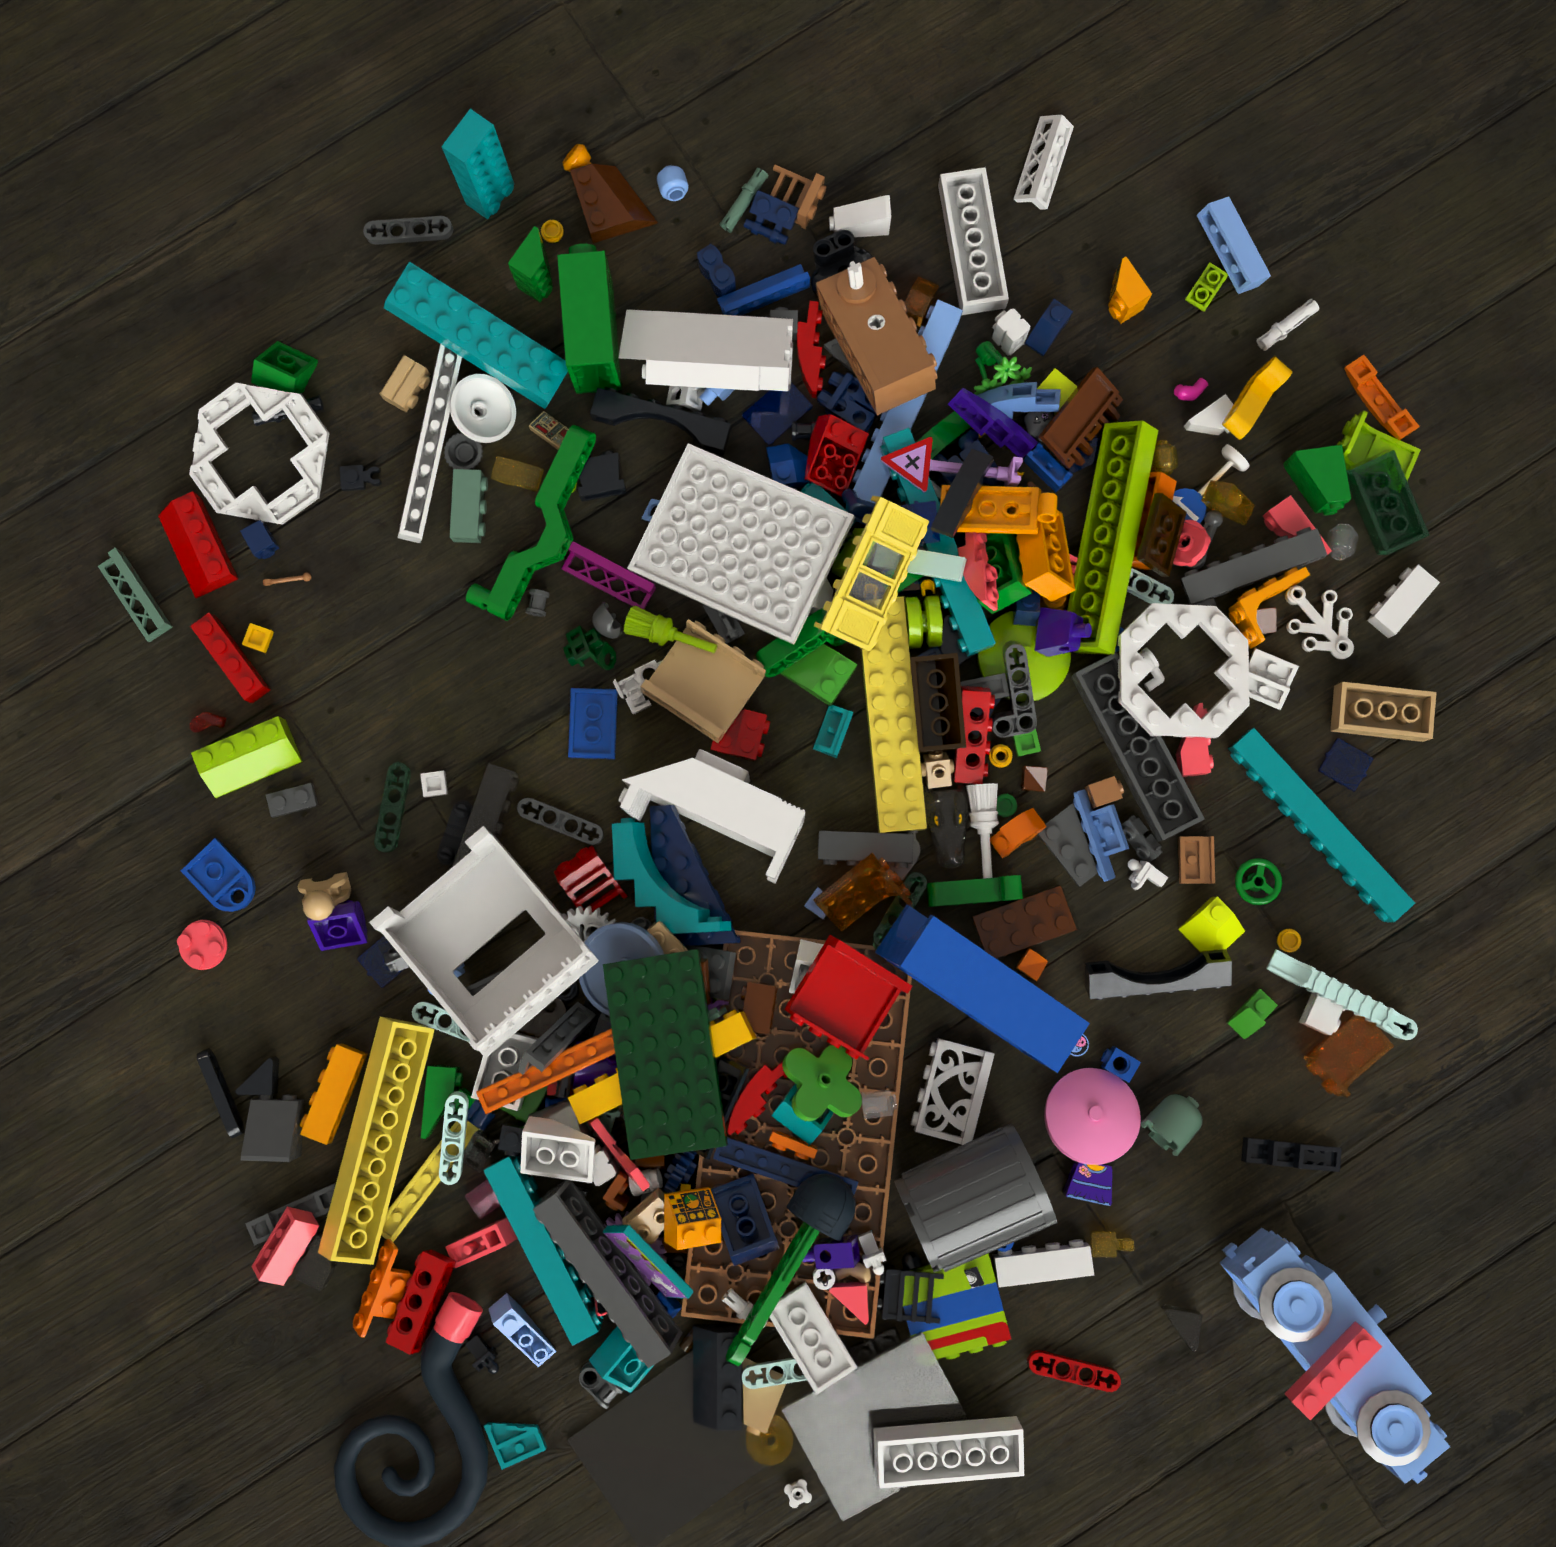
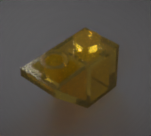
(1228, 501)

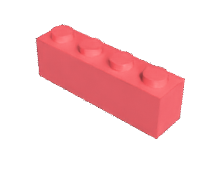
(1333, 1370)

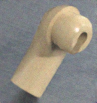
(859, 1272)

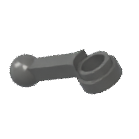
(1212, 520)

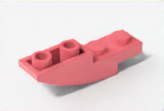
(977, 572)

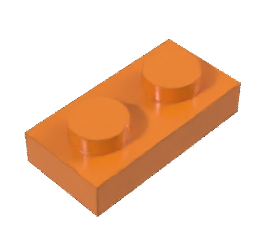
(802, 1149)

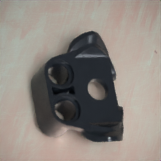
(836, 255)

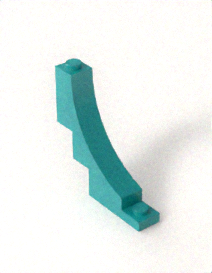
(634, 862)

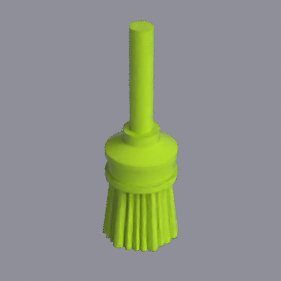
(660, 630)

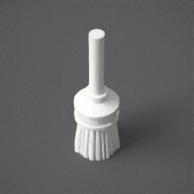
(984, 818)

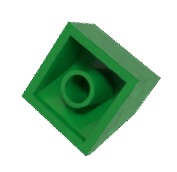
(283, 369)

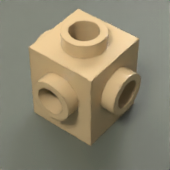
(937, 769)

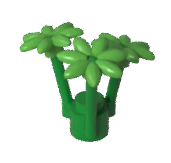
(989, 355)

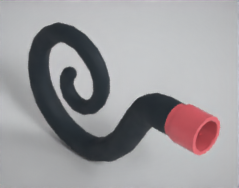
(451, 1328)

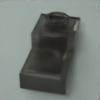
(872, 1347)

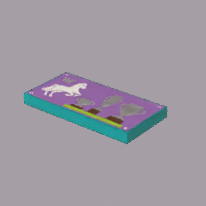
(648, 1261)

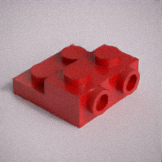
(744, 736)

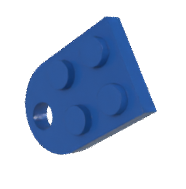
(219, 875)

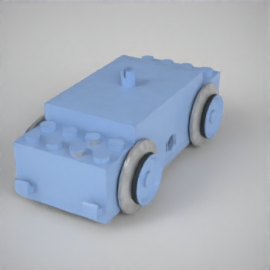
(1309, 1312)

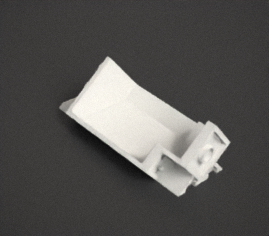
(710, 349)

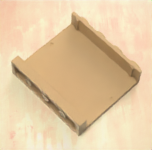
(703, 685)

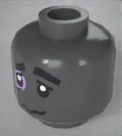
(1036, 422)

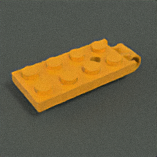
(991, 507)

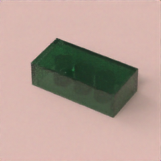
(1386, 503)

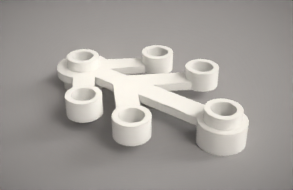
(1322, 624)

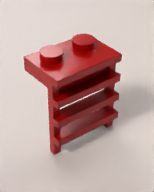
(583, 870)

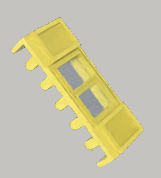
(873, 574)

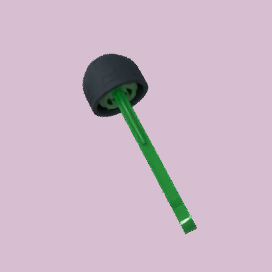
(825, 1207)

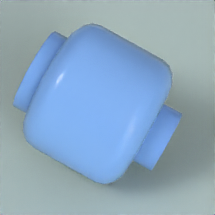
(672, 183)

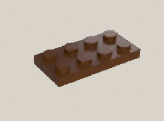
(1024, 923)

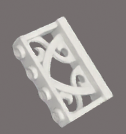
(968, 1121)

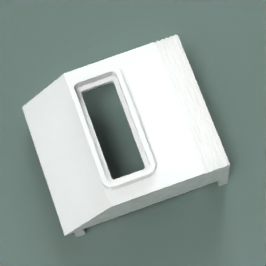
(721, 799)
(460, 917)

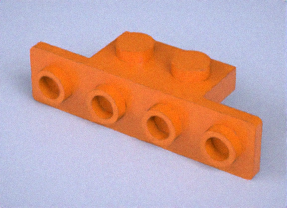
(384, 1290)

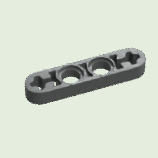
(408, 226)
(561, 819)

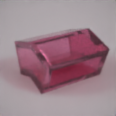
(482, 1199)

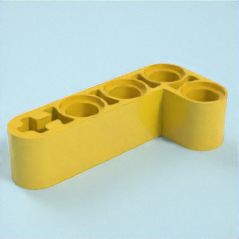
(1255, 397)

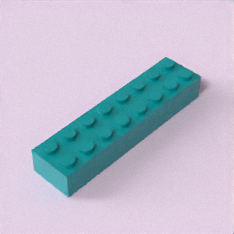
(476, 335)
(557, 1276)

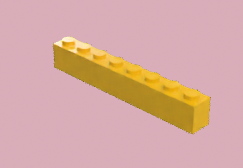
(606, 1093)

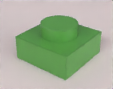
(1026, 743)

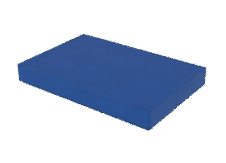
(593, 723)

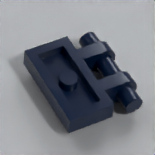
(774, 210)

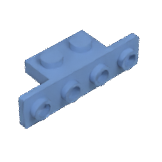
(1103, 832)

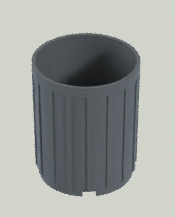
(975, 1199)

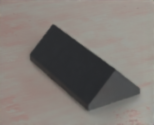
(731, 1078)

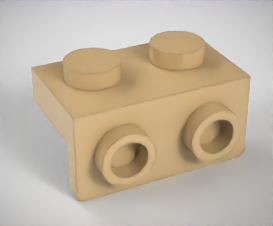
(665, 938)

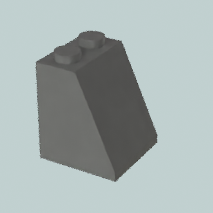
(273, 1129)

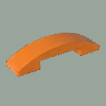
(1378, 400)

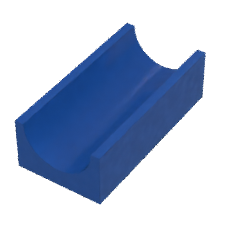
(982, 987)

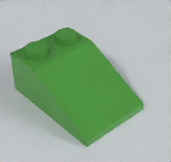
(822, 673)

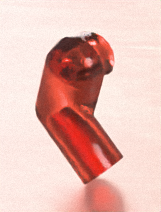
(205, 720)

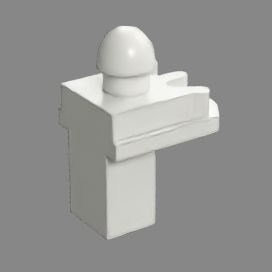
(1142, 871)
(873, 1255)

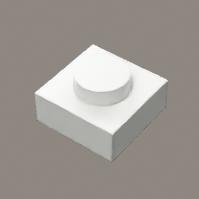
(434, 784)

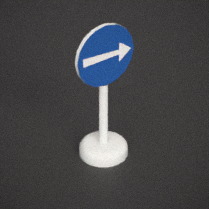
(1191, 500)

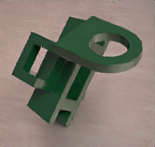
(593, 646)

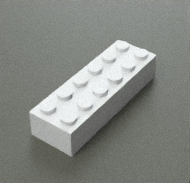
(973, 241)
(948, 1452)

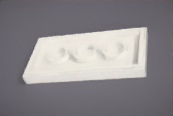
(811, 1338)

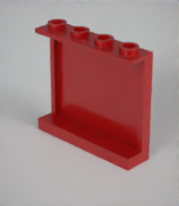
(845, 997)

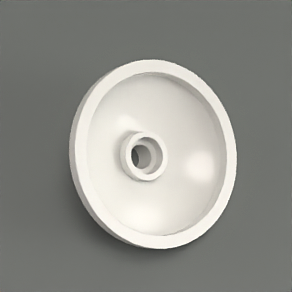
(491, 400)

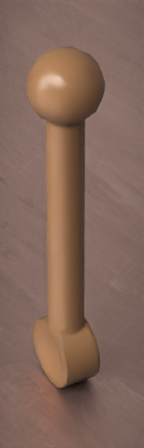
(306, 577)

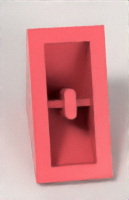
(853, 1297)

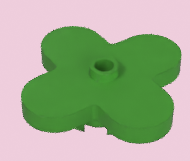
(821, 1083)

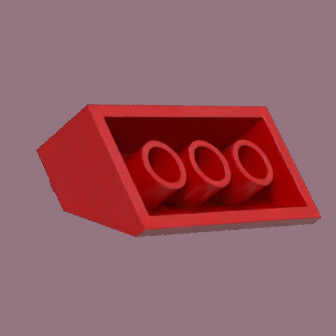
(197, 544)

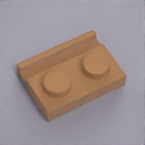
(1196, 860)

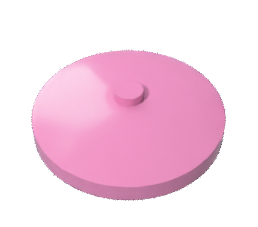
(1092, 1116)

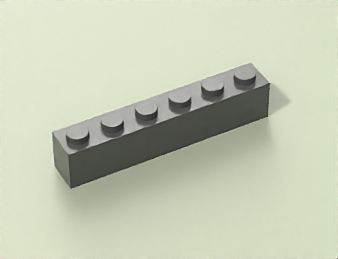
(1253, 567)

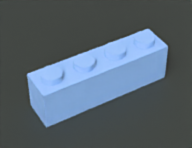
(1233, 245)

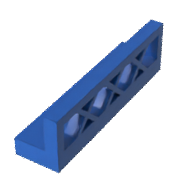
(765, 291)

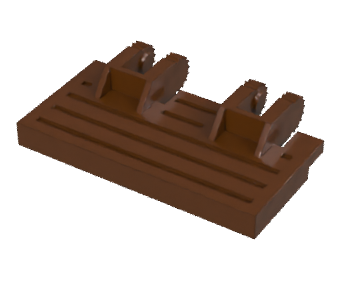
(1082, 418)

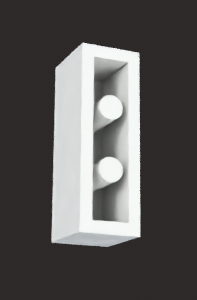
(1402, 600)

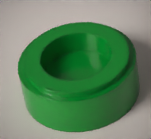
(1006, 805)

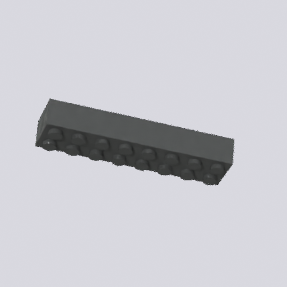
(1140, 757)
(608, 1273)

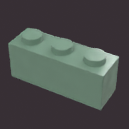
(468, 506)

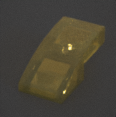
(517, 473)

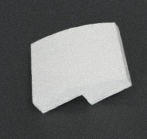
(1270, 678)

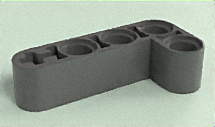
(1023, 685)

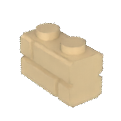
(406, 384)

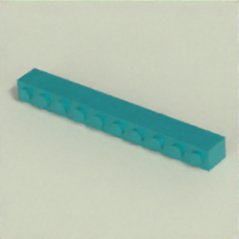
(961, 602)
(1320, 826)

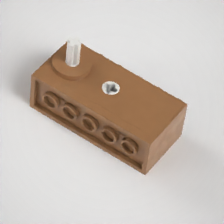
(877, 335)

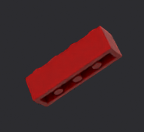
(230, 658)

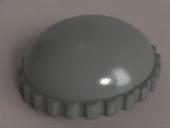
(463, 452)

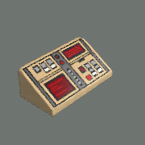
(549, 429)

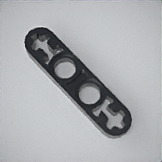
(220, 1093)

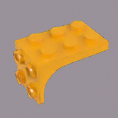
(1244, 611)

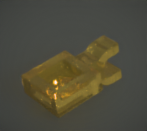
(1105, 1244)

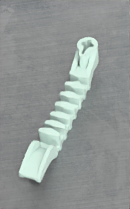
(1340, 993)

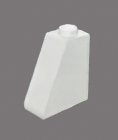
(863, 218)

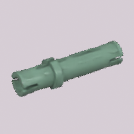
(744, 199)

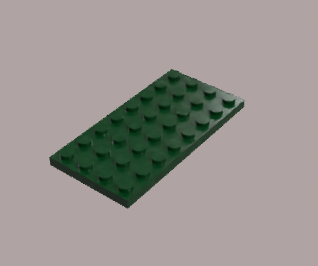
(665, 1054)

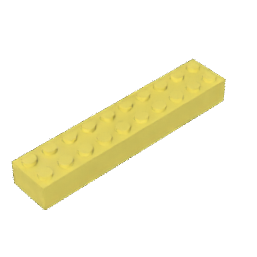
(893, 727)
(376, 1141)

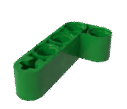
(781, 654)
(975, 891)

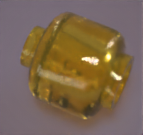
(1164, 458)

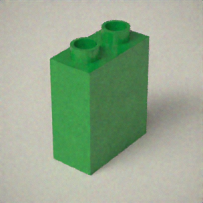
(589, 319)

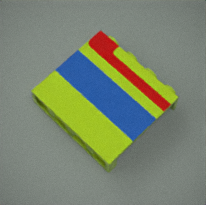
(966, 1314)

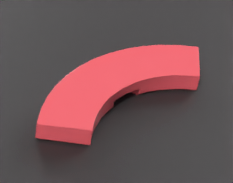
(622, 1159)

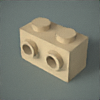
(648, 1217)

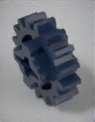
(680, 1170)

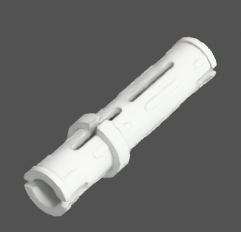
(1280, 330)

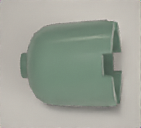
(1174, 1122)

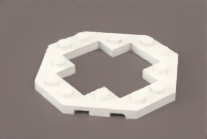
(210, 445)
(1232, 672)

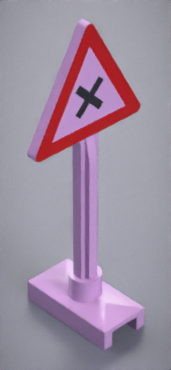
(915, 463)

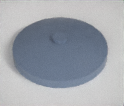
(614, 944)

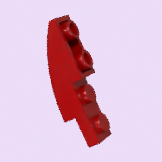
(809, 355)
(750, 1100)

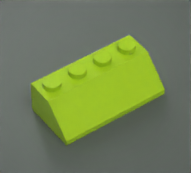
(247, 756)

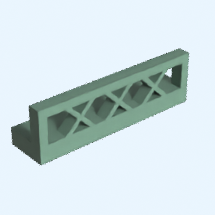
(139, 593)

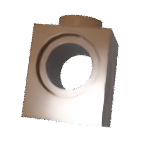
(1104, 792)

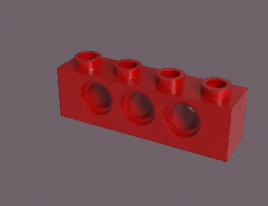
(974, 772)
(398, 1332)

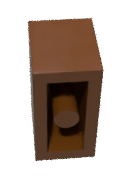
(759, 1005)

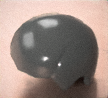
(606, 623)

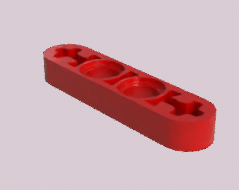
(1073, 1373)

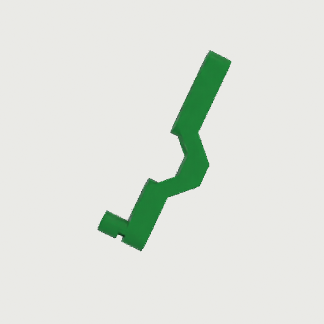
(556, 536)

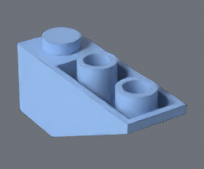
(520, 1329)

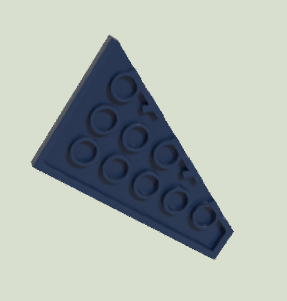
(683, 871)

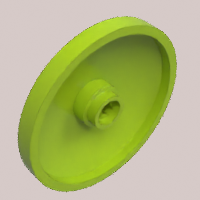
(1044, 671)

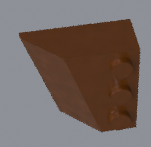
(609, 202)

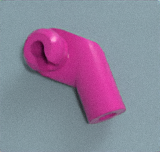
(1190, 393)

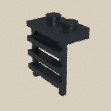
(893, 1292)

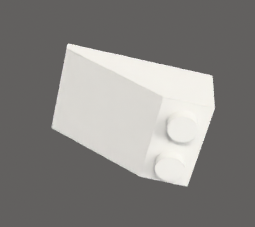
(556, 1151)

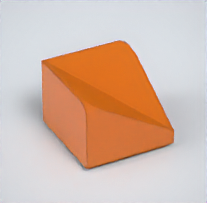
(1032, 964)

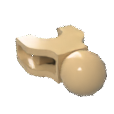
(323, 896)

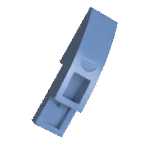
(1023, 398)

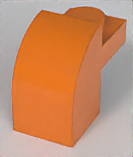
(1017, 832)

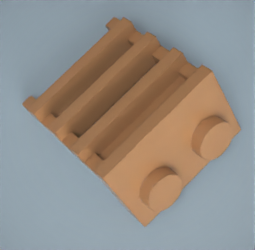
(809, 196)

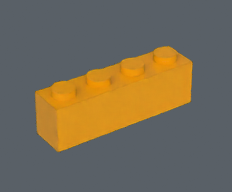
(333, 1093)

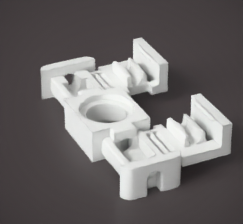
(631, 688)

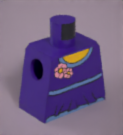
(1090, 1183)

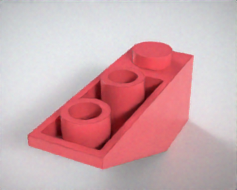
(1193, 752)

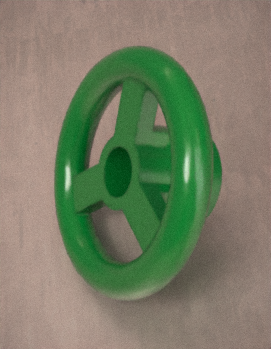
(1249, 882)

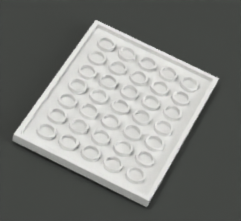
(741, 543)

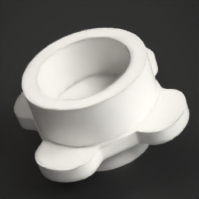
(791, 1489)

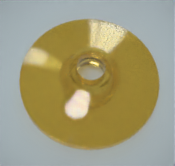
(771, 1454)

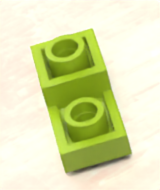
(1206, 287)

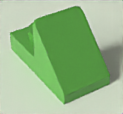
(1252, 1014)

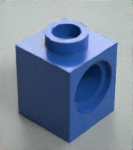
(1128, 1069)

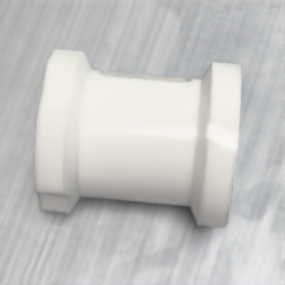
(819, 1282)

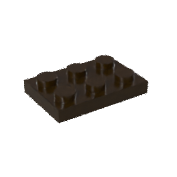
(1161, 535)

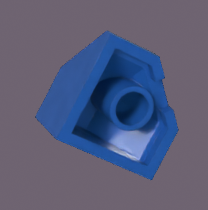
(787, 465)

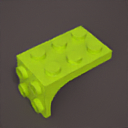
(1364, 442)

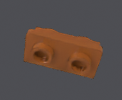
(615, 1194)

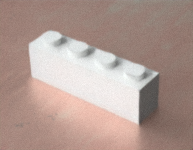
(1043, 1264)

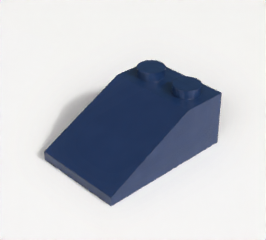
(744, 1220)

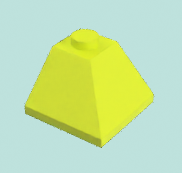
(1212, 926)

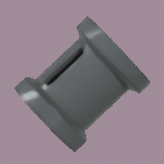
(537, 602)

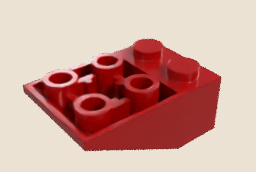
(834, 453)

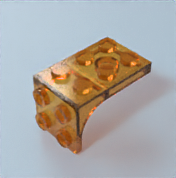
(860, 891)
(1347, 1054)

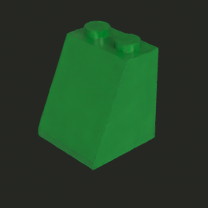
(1320, 477)

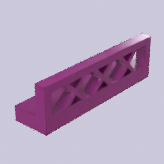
(611, 568)

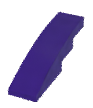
(989, 420)

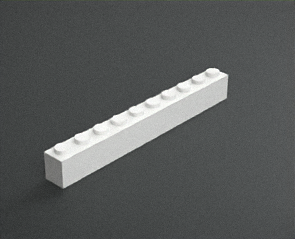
(429, 446)

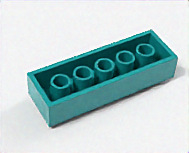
(478, 164)

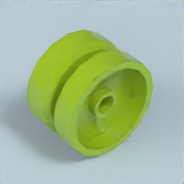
(926, 621)

